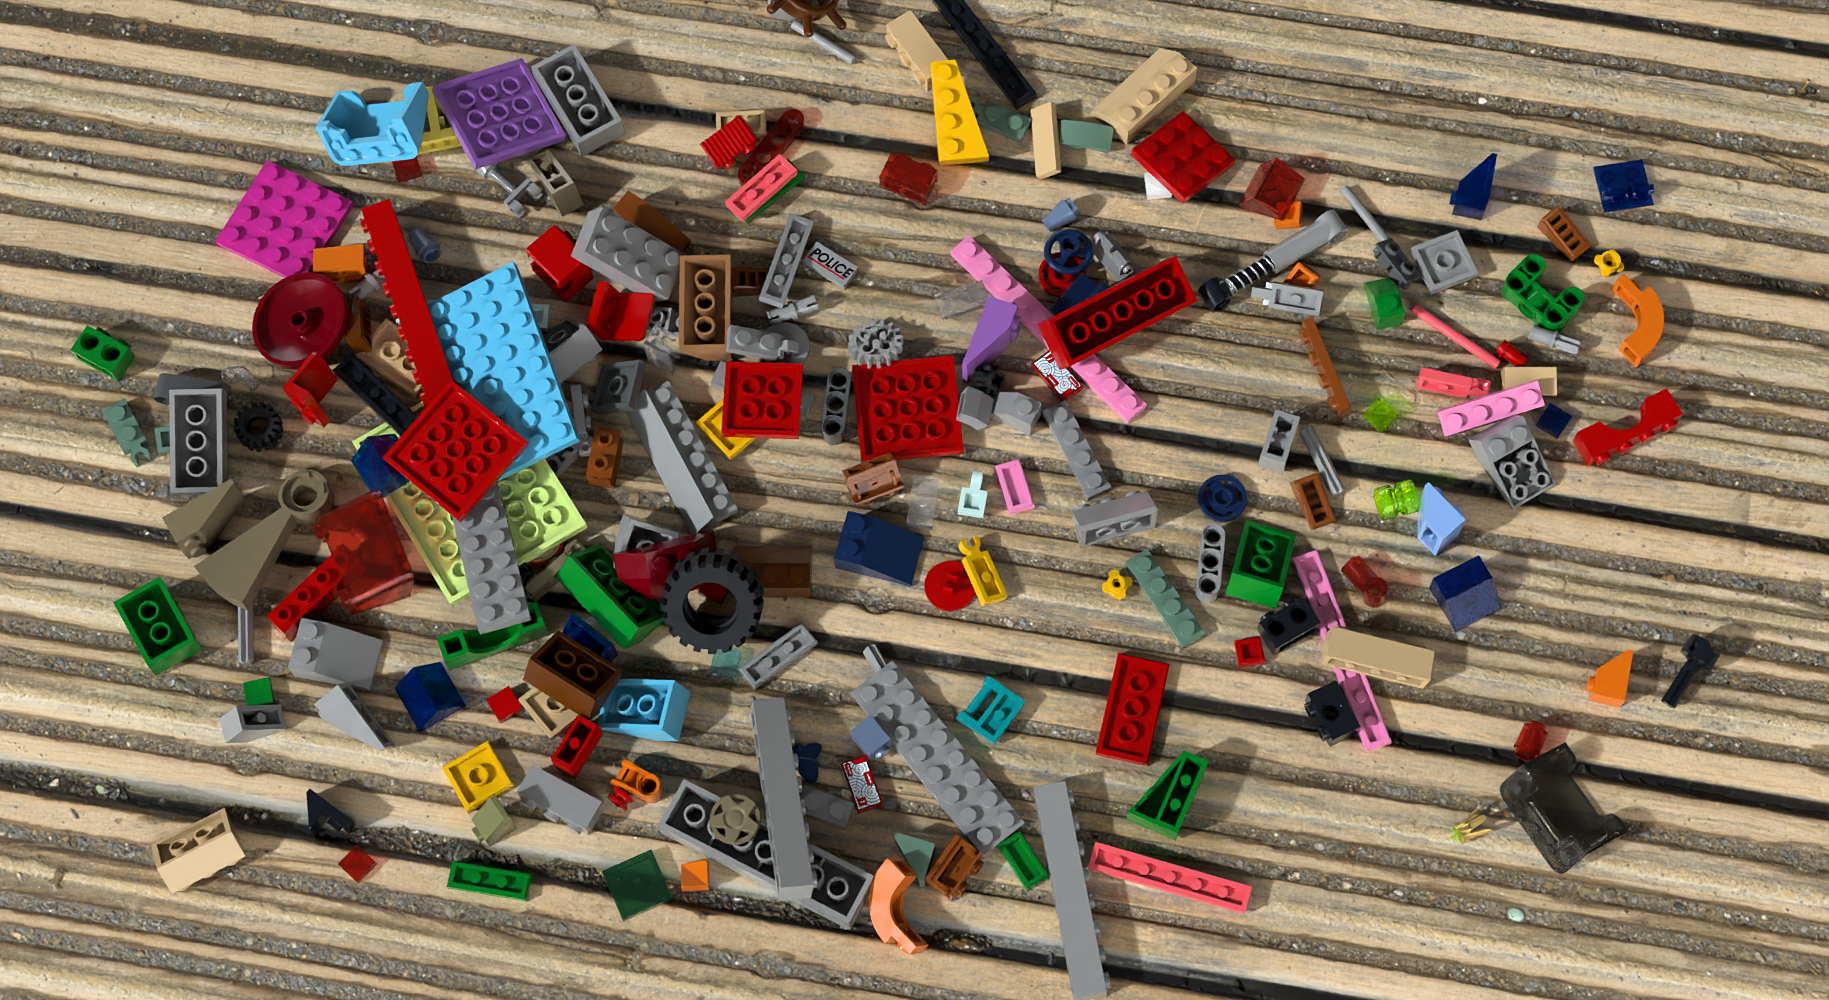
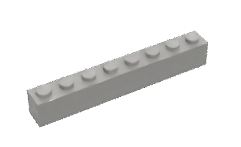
(782, 800)
(1070, 892)

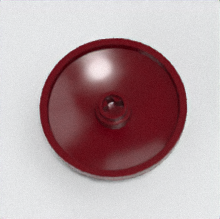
(300, 318)

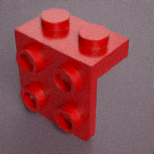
(620, 315)
(309, 387)

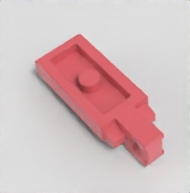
(1452, 384)

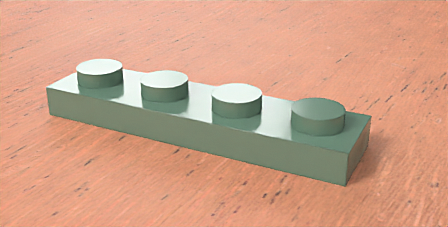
(1165, 598)

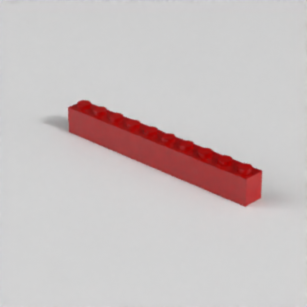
(407, 298)

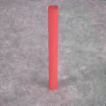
(1456, 336)

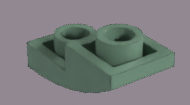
(1085, 135)

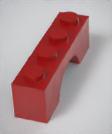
(1600, 442)

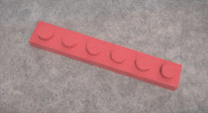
(1170, 878)

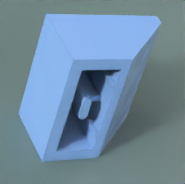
(1437, 520)

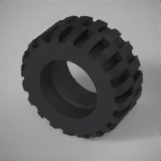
(706, 632)

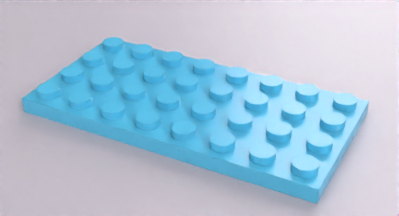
(504, 361)

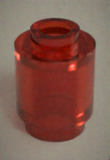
(1530, 741)

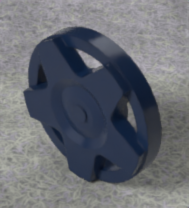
(1222, 498)

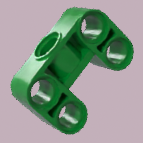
(1535, 301)

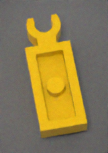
(982, 573)

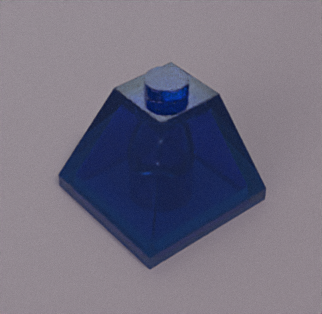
(1474, 190)

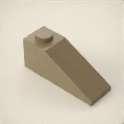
(555, 181)

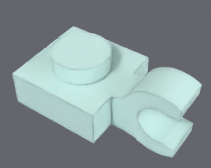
(973, 499)

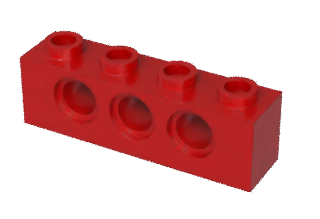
(307, 599)

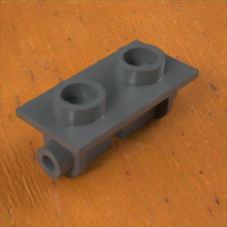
(1390, 254)

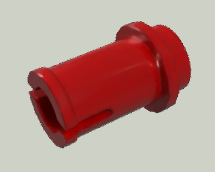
(1512, 354)

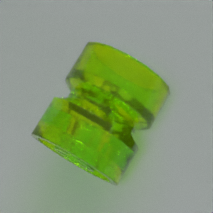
(1401, 499)

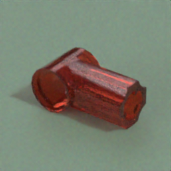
(1364, 580)

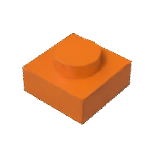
(1293, 217)

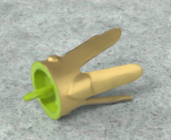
(1463, 829)

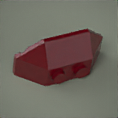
(648, 566)

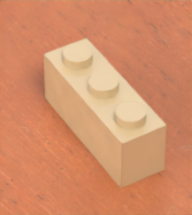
(914, 46)

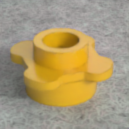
(1609, 256)
(1120, 591)

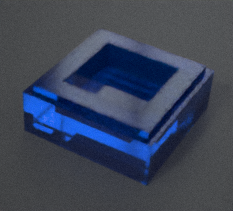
(1553, 420)

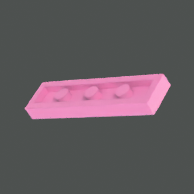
(1490, 407)

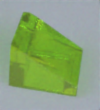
(1381, 414)

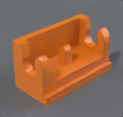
(341, 263)

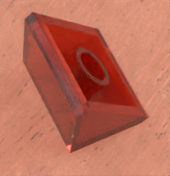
(1272, 190)

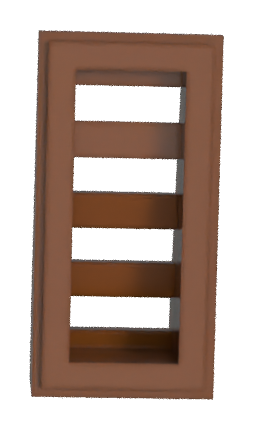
(1557, 239)
(1304, 504)

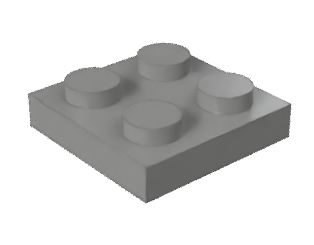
(1444, 262)

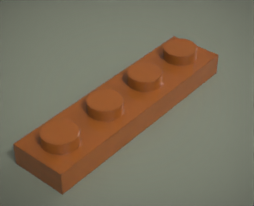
(1328, 377)

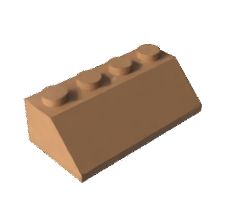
(705, 306)

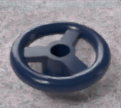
(1069, 239)

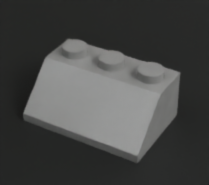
(570, 347)
(1114, 518)

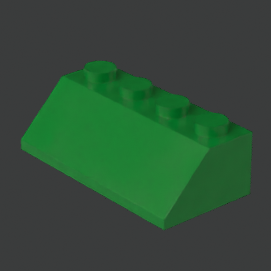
(613, 604)

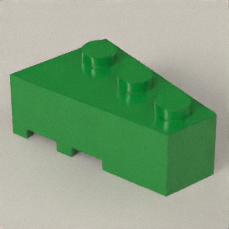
(1170, 798)

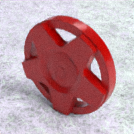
(1056, 279)

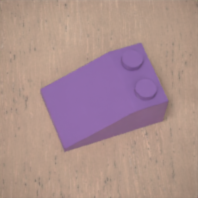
(992, 336)

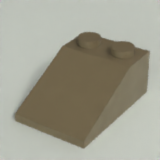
(204, 518)

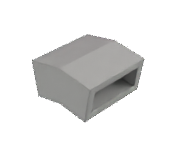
(974, 408)

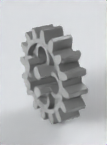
(890, 342)

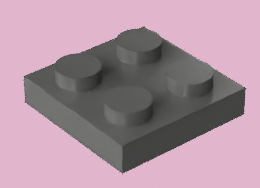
(618, 387)

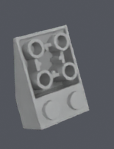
(1512, 460)

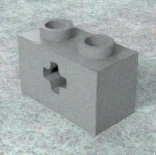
(1279, 441)

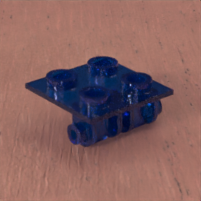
(1623, 186)

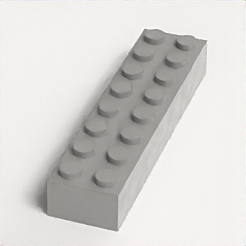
(840, 885)

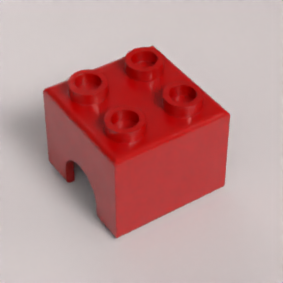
(556, 266)

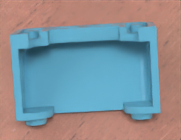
(374, 132)

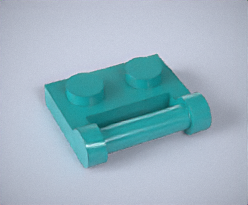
(998, 714)

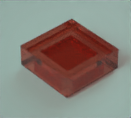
(407, 169)
(357, 864)

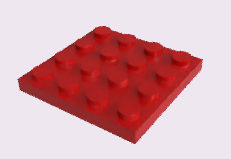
(908, 409)
(455, 451)

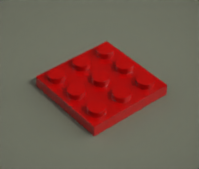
(1183, 157)
(762, 400)

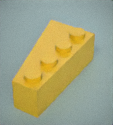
(955, 122)

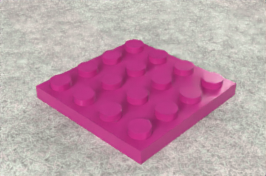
(283, 221)

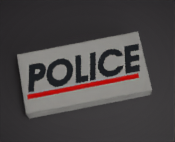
(830, 265)

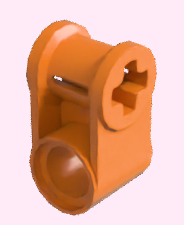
(633, 781)

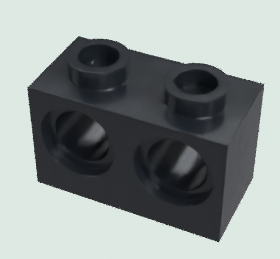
(1292, 630)

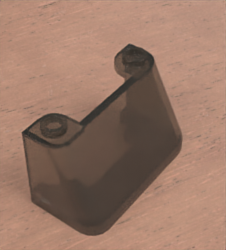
(1557, 811)

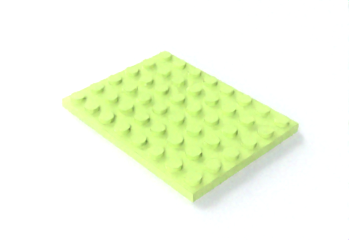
(535, 508)

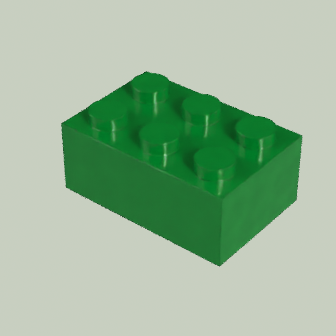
(157, 626)

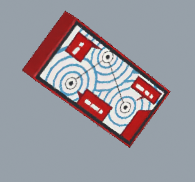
(1061, 382)
(861, 784)

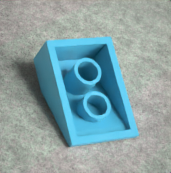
(645, 709)

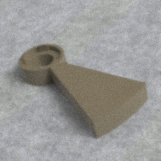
(245, 562)

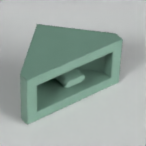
(917, 855)

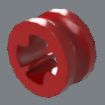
(620, 798)

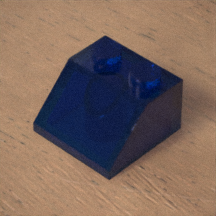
(1466, 593)

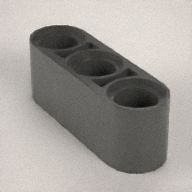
(172, 382)
(839, 417)

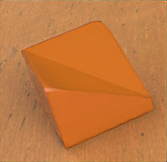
(695, 876)

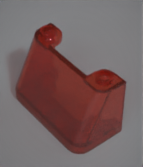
(366, 553)

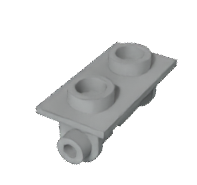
(1113, 256)

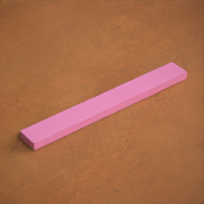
(1353, 685)

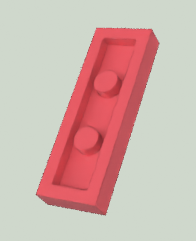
(761, 187)

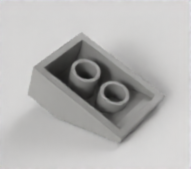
(334, 655)

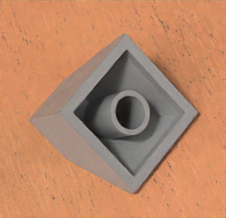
(637, 532)

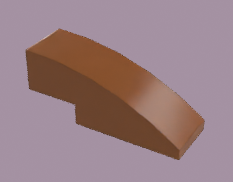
(648, 219)

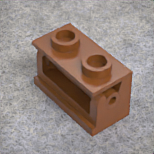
(604, 457)
(873, 479)
(954, 868)

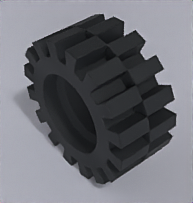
(252, 414)

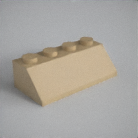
(1146, 93)

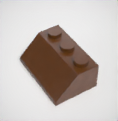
(781, 569)
(572, 675)

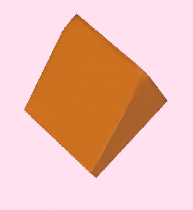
(1303, 276)

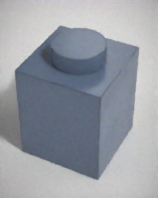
(871, 739)

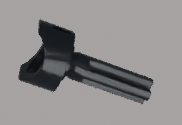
(1697, 657)

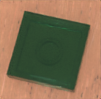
(637, 885)

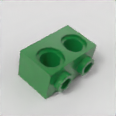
(100, 356)

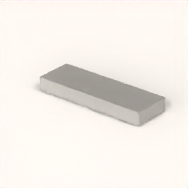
(778, 656)

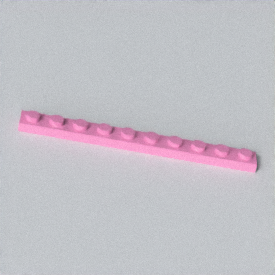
(1008, 289)

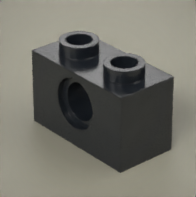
(1331, 698)

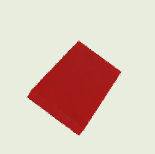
(1132, 709)

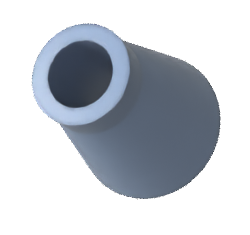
(1062, 214)
(425, 247)

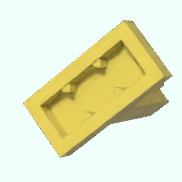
(439, 136)

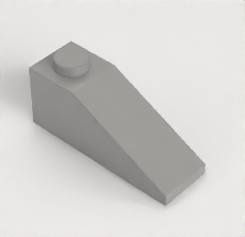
(349, 714)

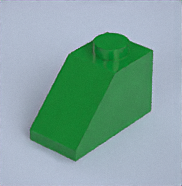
(1385, 303)

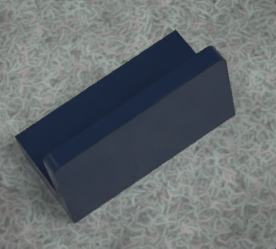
(1078, 291)

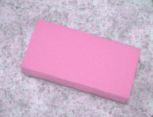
(1014, 487)

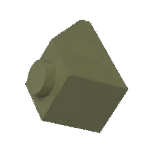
(492, 822)

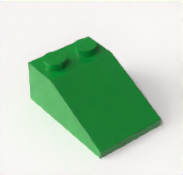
(1261, 564)

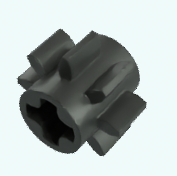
(989, 379)

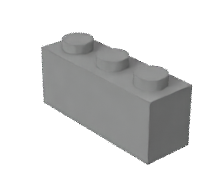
(560, 801)

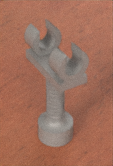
(517, 193)

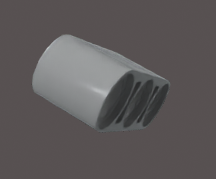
(1211, 551)

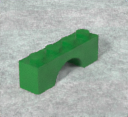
(469, 645)

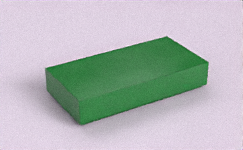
(1023, 860)

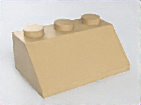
(197, 851)

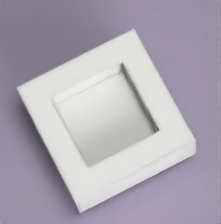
(1154, 188)

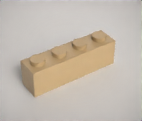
(1377, 656)

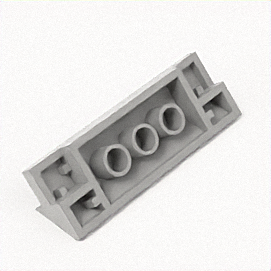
(681, 459)

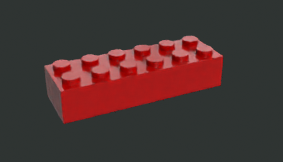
(1117, 312)

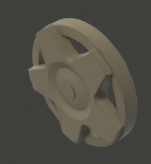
(735, 819)

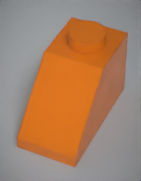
(1611, 681)

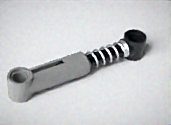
(1325, 230)

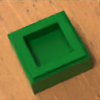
(259, 692)

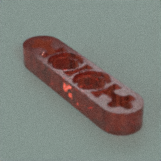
(769, 147)

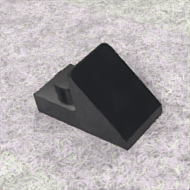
(320, 810)

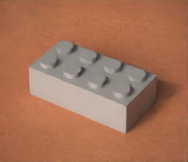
(578, 100)
(627, 254)
(198, 440)

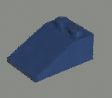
(878, 549)

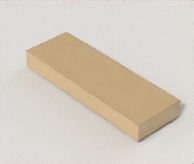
(1045, 140)

